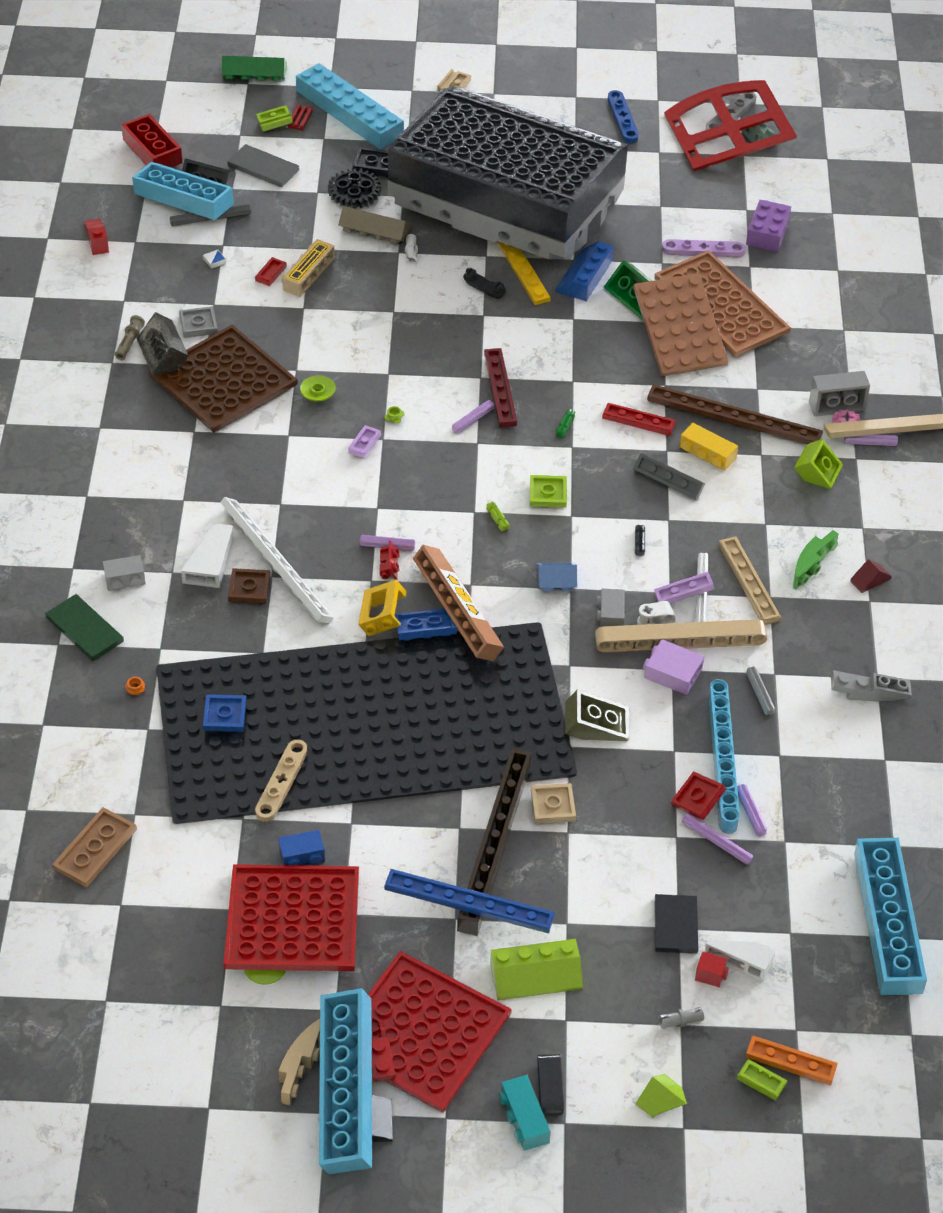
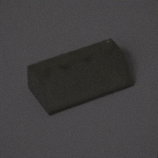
(162, 345)

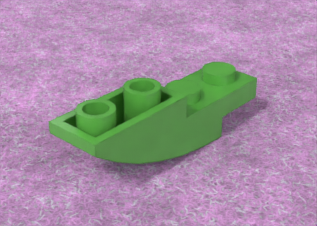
(811, 557)

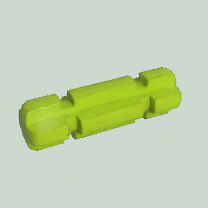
(497, 516)

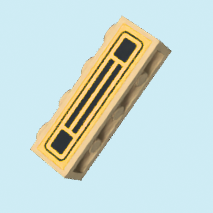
(308, 268)

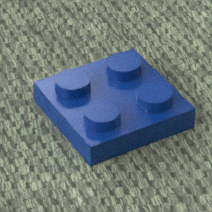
(224, 713)

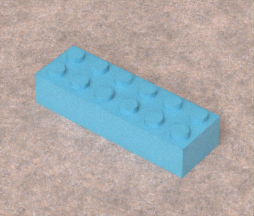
(183, 190)

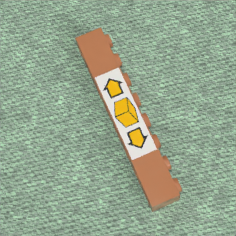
(458, 603)

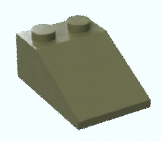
(595, 718)

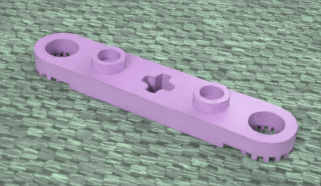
(694, 247)

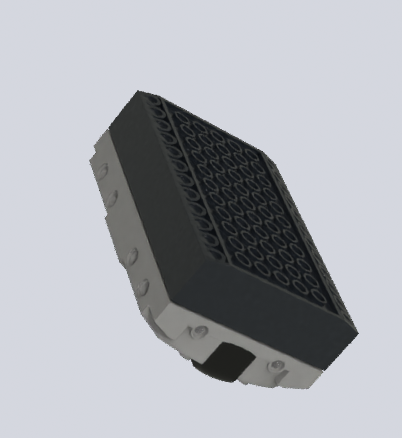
(506, 173)

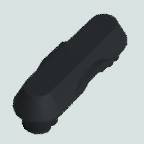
(492, 288)

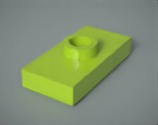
(762, 1079)

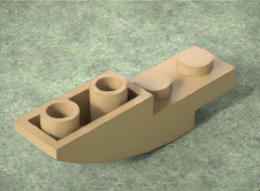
(298, 1057)

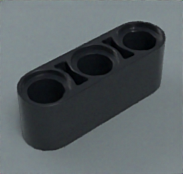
(550, 1084)

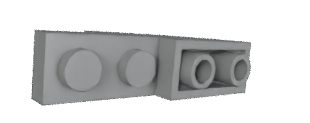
(872, 688)

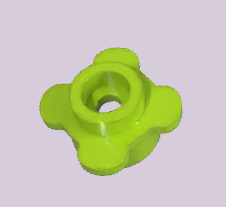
(394, 414)

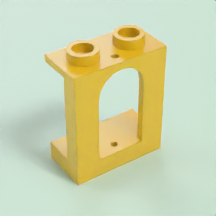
(382, 594)

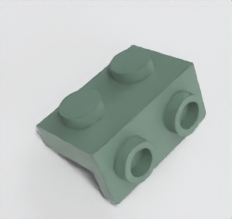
(758, 132)

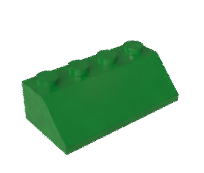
(253, 67)
(622, 284)

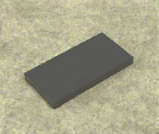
(263, 165)

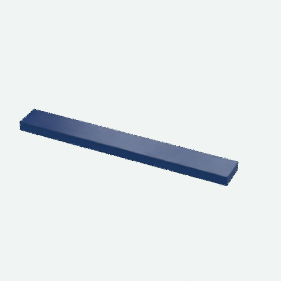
(469, 901)

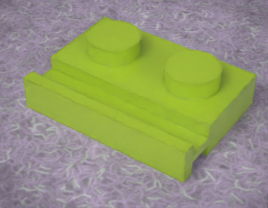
(274, 118)

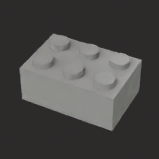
(839, 391)

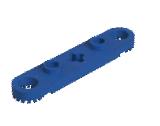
(623, 116)

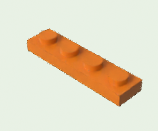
(791, 1060)

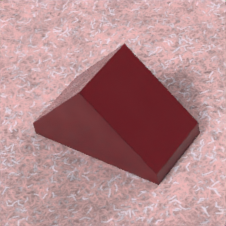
(869, 576)

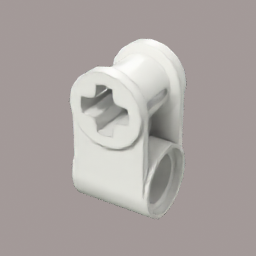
(656, 613)

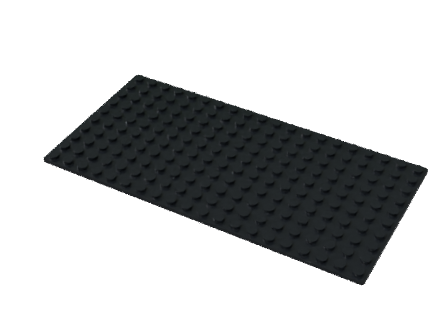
(373, 718)

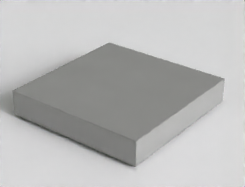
(198, 322)

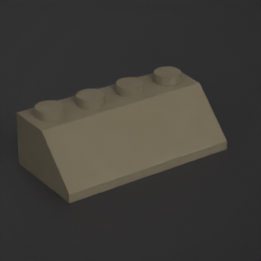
(374, 224)

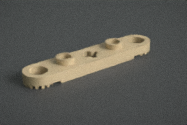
(276, 792)

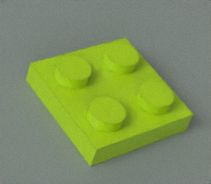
(548, 491)

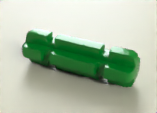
(565, 423)

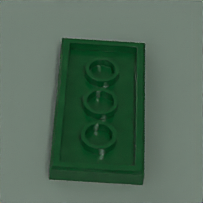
(84, 627)

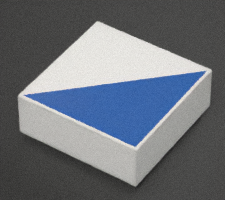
(214, 259)

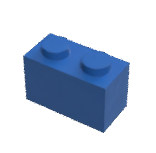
(302, 848)

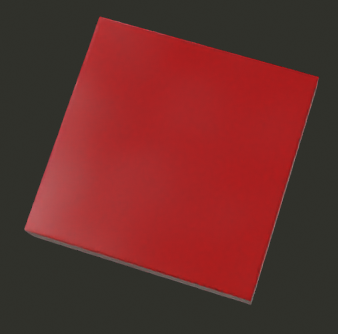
(698, 795)

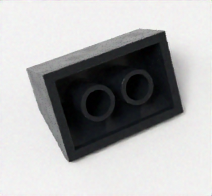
(209, 172)

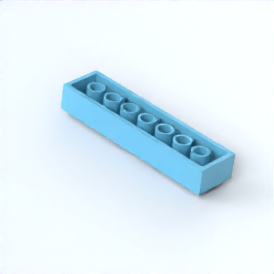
(349, 105)
(890, 917)
(345, 1082)

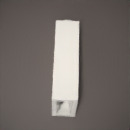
(210, 558)

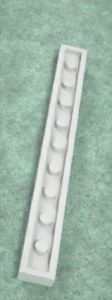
(278, 562)

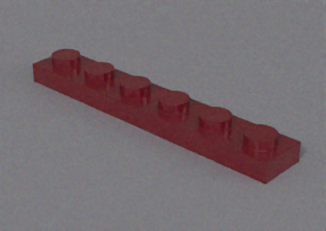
(500, 387)

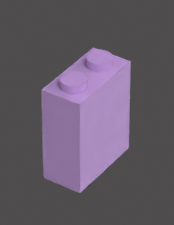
(673, 666)

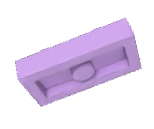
(364, 441)

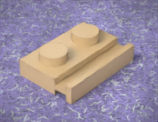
(454, 78)

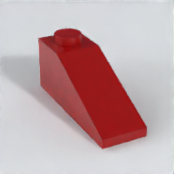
(97, 236)

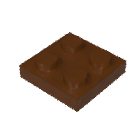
(249, 586)

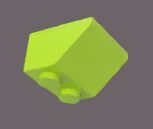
(818, 464)

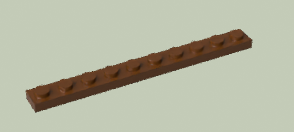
(734, 415)

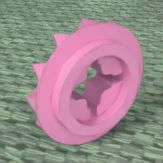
(841, 415)

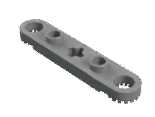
(736, 108)

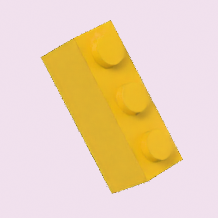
(708, 446)

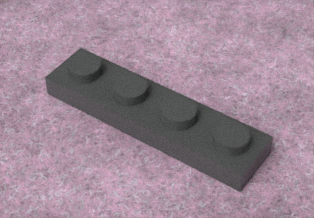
(669, 476)

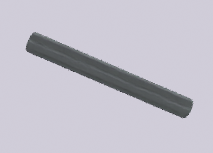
(193, 218)

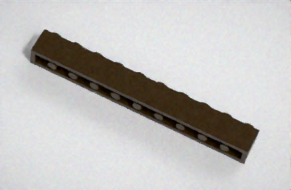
(496, 834)

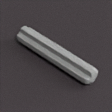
(760, 690)

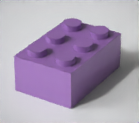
(768, 225)

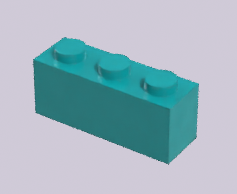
(524, 1113)

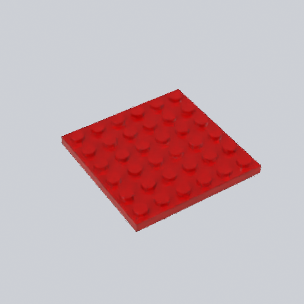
(292, 918)
(433, 1028)

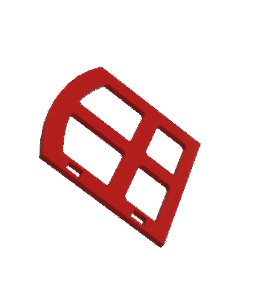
(729, 126)

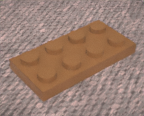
(94, 847)

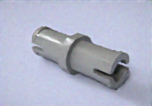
(681, 1017)

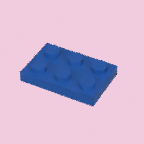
(425, 624)

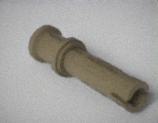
(131, 332)

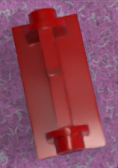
(389, 561)

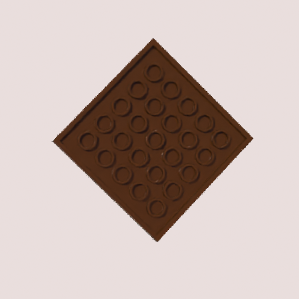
(225, 378)

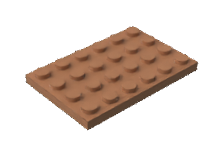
(680, 324)

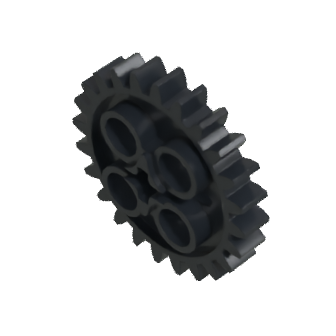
(354, 188)

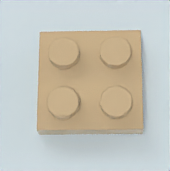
(553, 803)

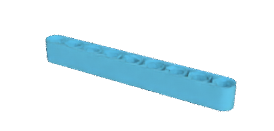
(724, 755)

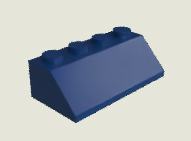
(586, 271)

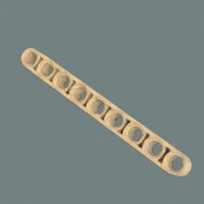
(682, 634)

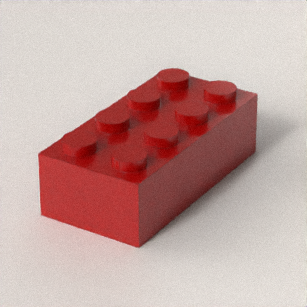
(151, 142)

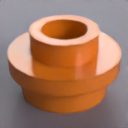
(135, 686)

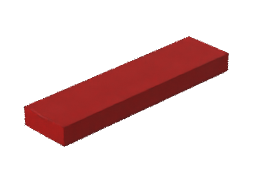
(639, 419)

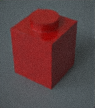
(711, 969)

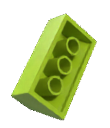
(536, 969)

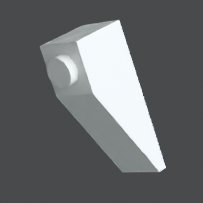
(744, 956)

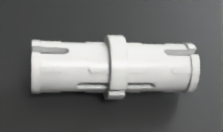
(411, 249)

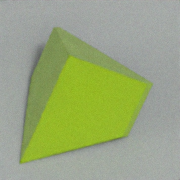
(661, 1095)

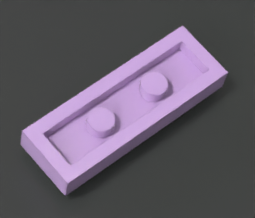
(685, 588)

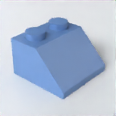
(556, 576)

